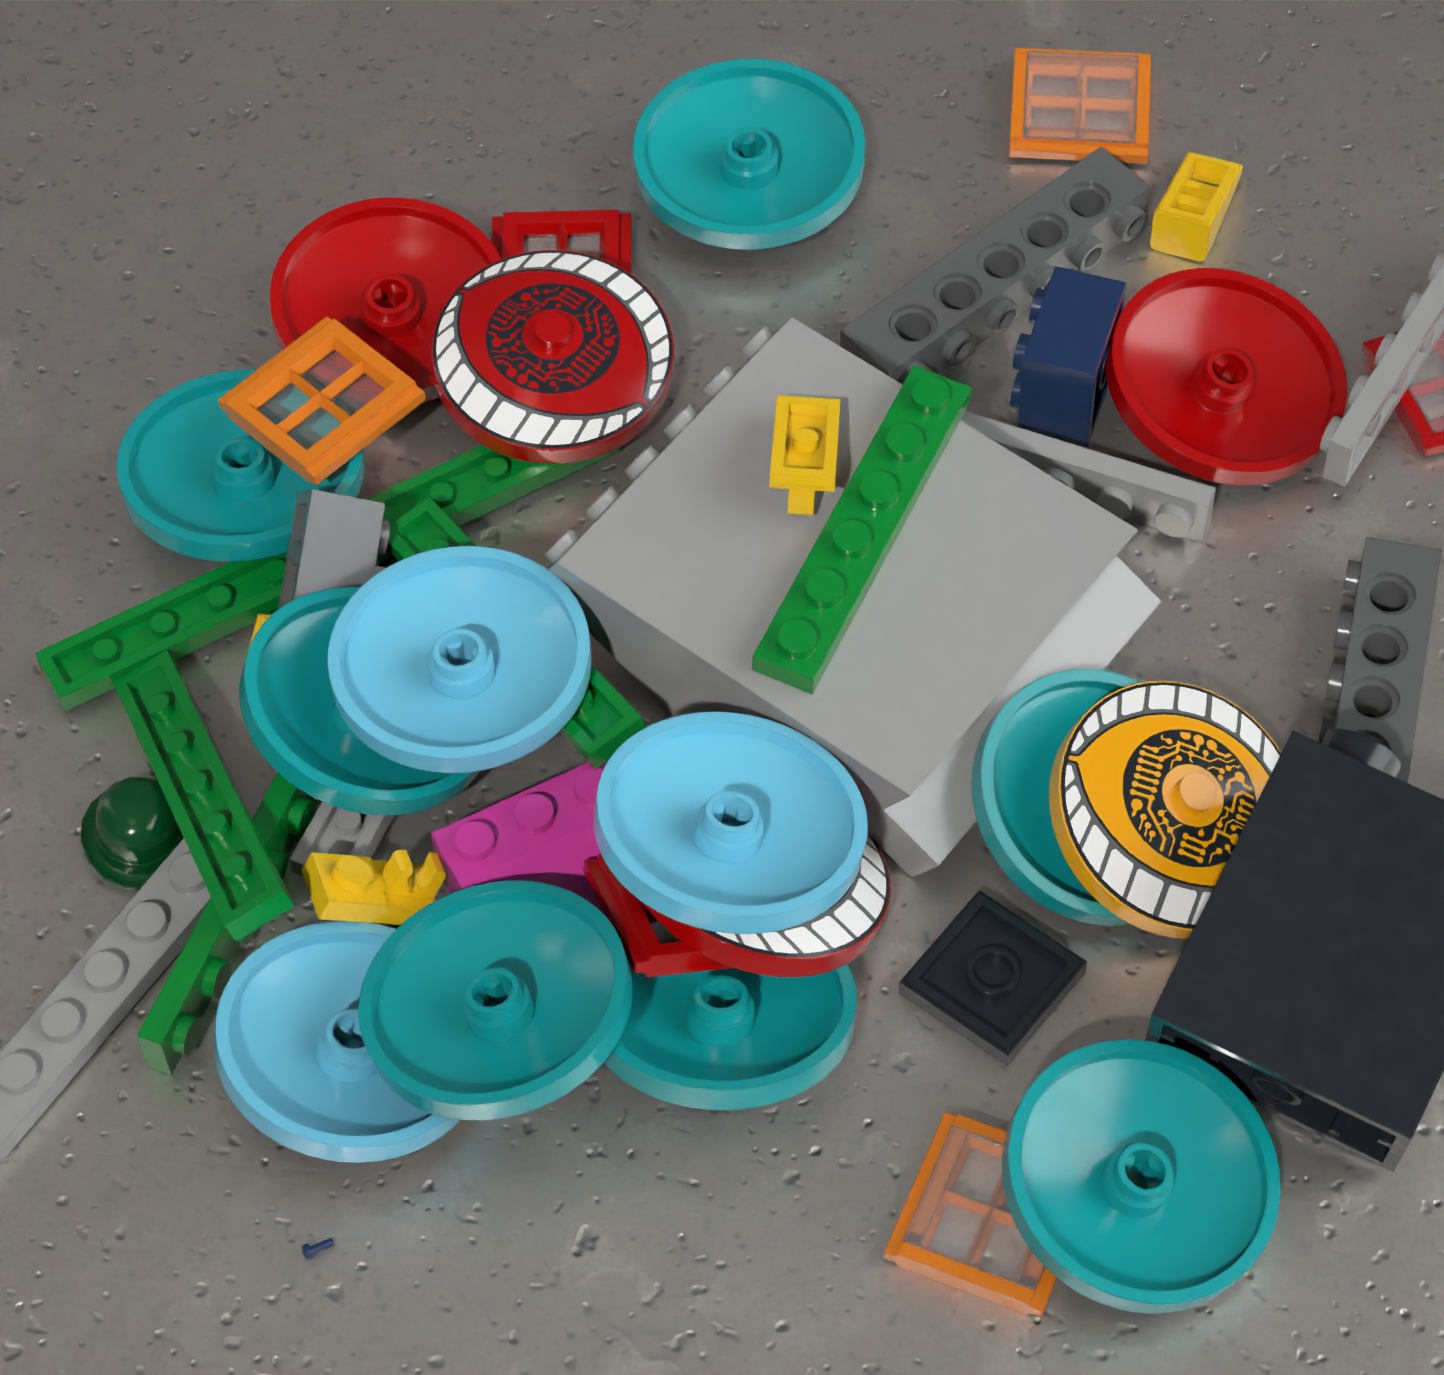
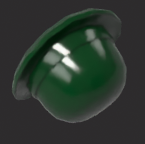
(129, 832)

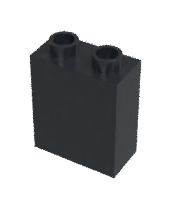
(1324, 950)

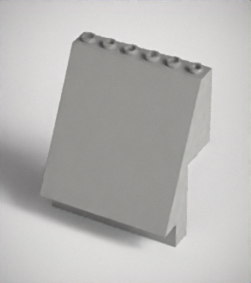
(974, 602)

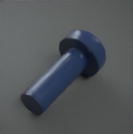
(308, 1251)

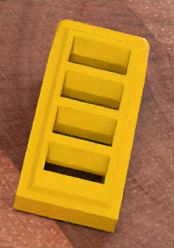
(1192, 210)

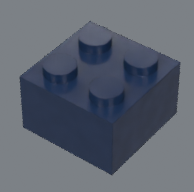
(1066, 355)

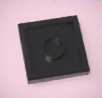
(992, 977)

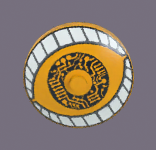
(1157, 798)

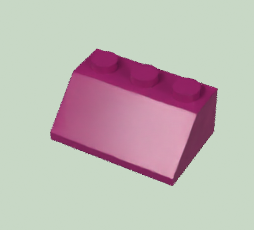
(527, 837)

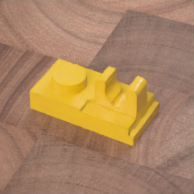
(804, 449)
(371, 889)

